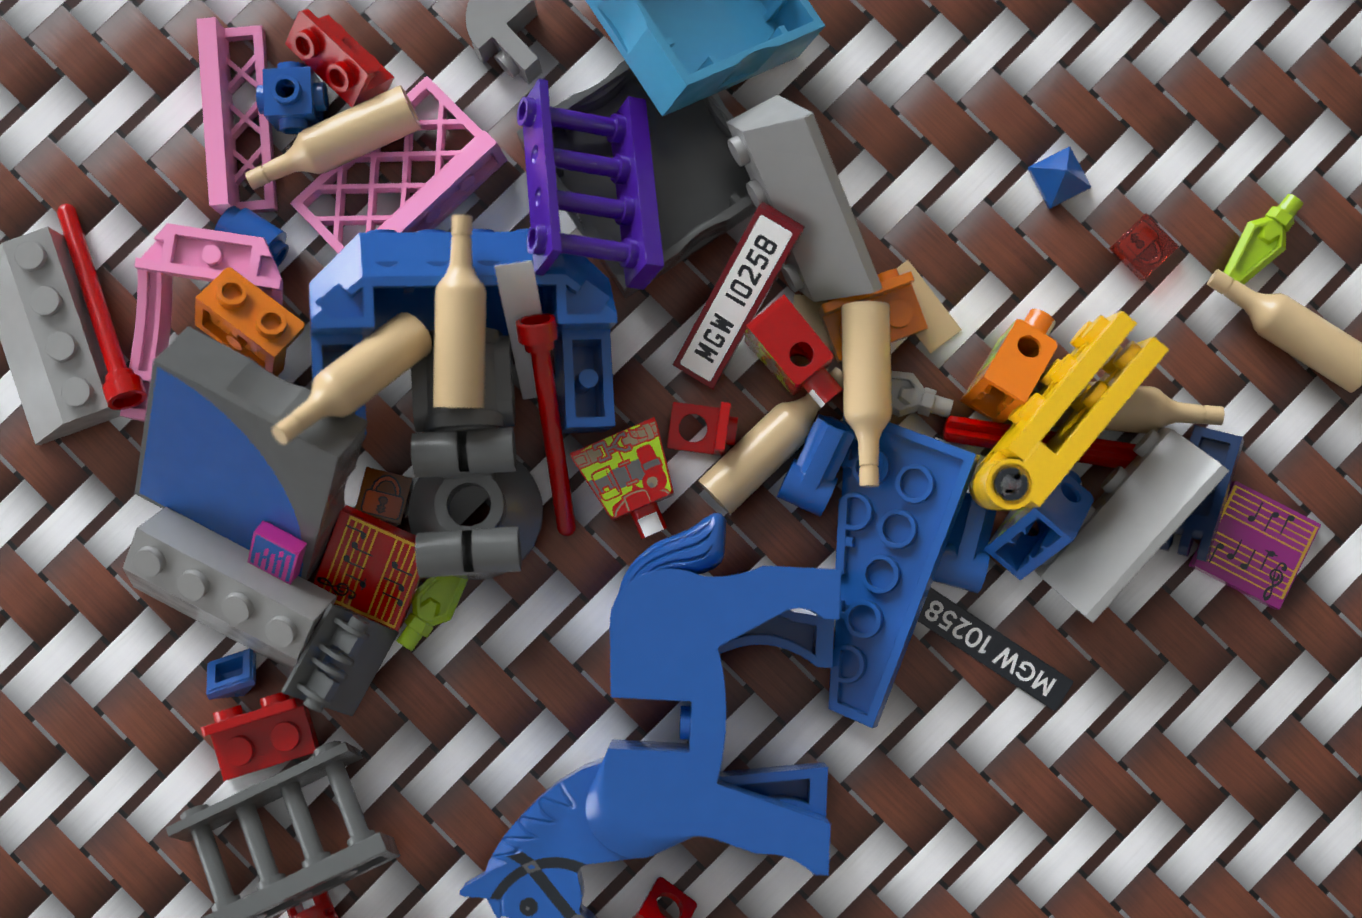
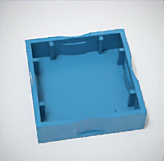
(704, 46)

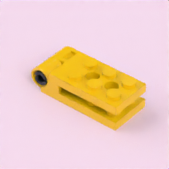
(1034, 469)

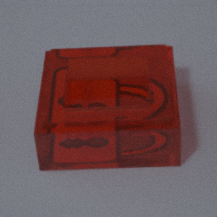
(1144, 247)

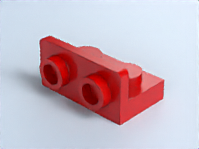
(337, 58)
(261, 737)

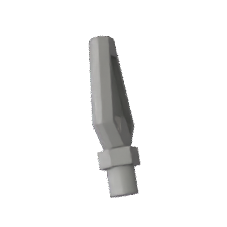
(912, 397)

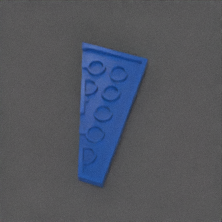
(888, 559)

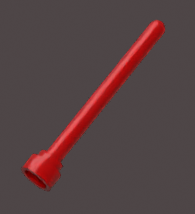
(538, 335)
(122, 386)

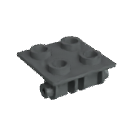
(339, 661)

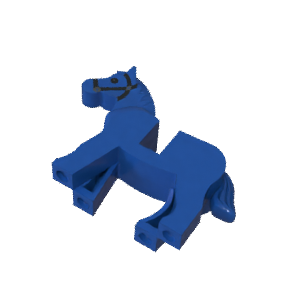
(657, 794)

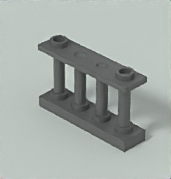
(320, 868)

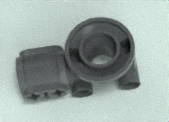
(471, 450)

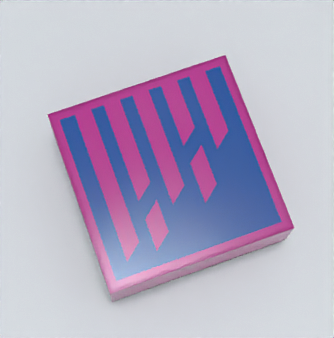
(276, 552)

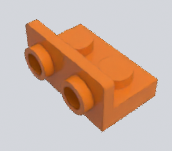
(897, 291)
(247, 320)

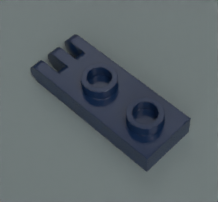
(1205, 519)

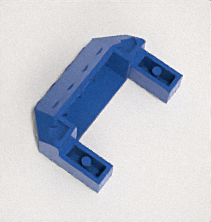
(399, 272)

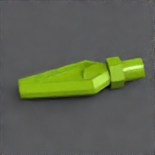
(1262, 240)
(431, 605)

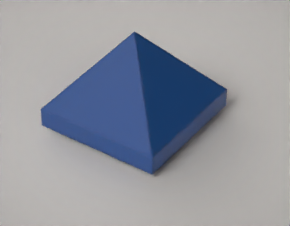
(1059, 177)
(231, 675)

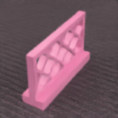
(431, 200)

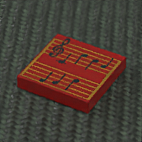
(370, 568)

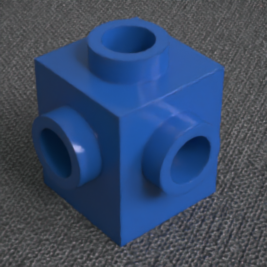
(299, 110)

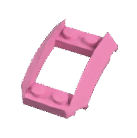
(191, 255)

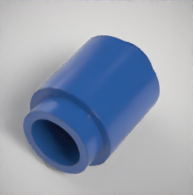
(251, 224)

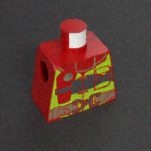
(784, 333)
(629, 475)

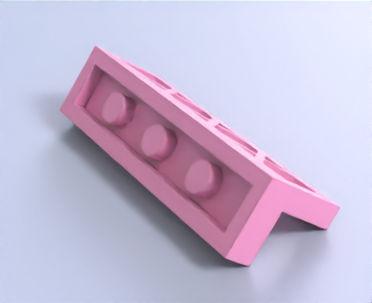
(219, 113)

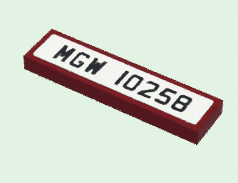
(738, 294)

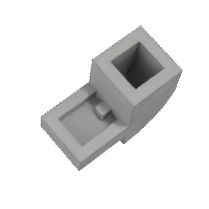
(494, 28)

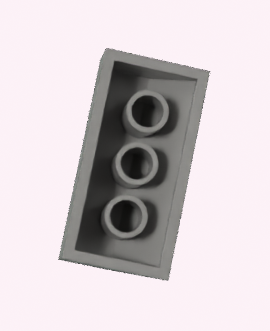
(797, 177)
(50, 337)
(1132, 520)
(217, 586)

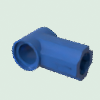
(813, 474)
(964, 558)

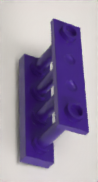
(629, 169)

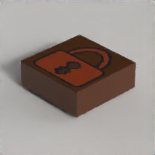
(385, 495)

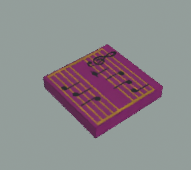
(1258, 546)

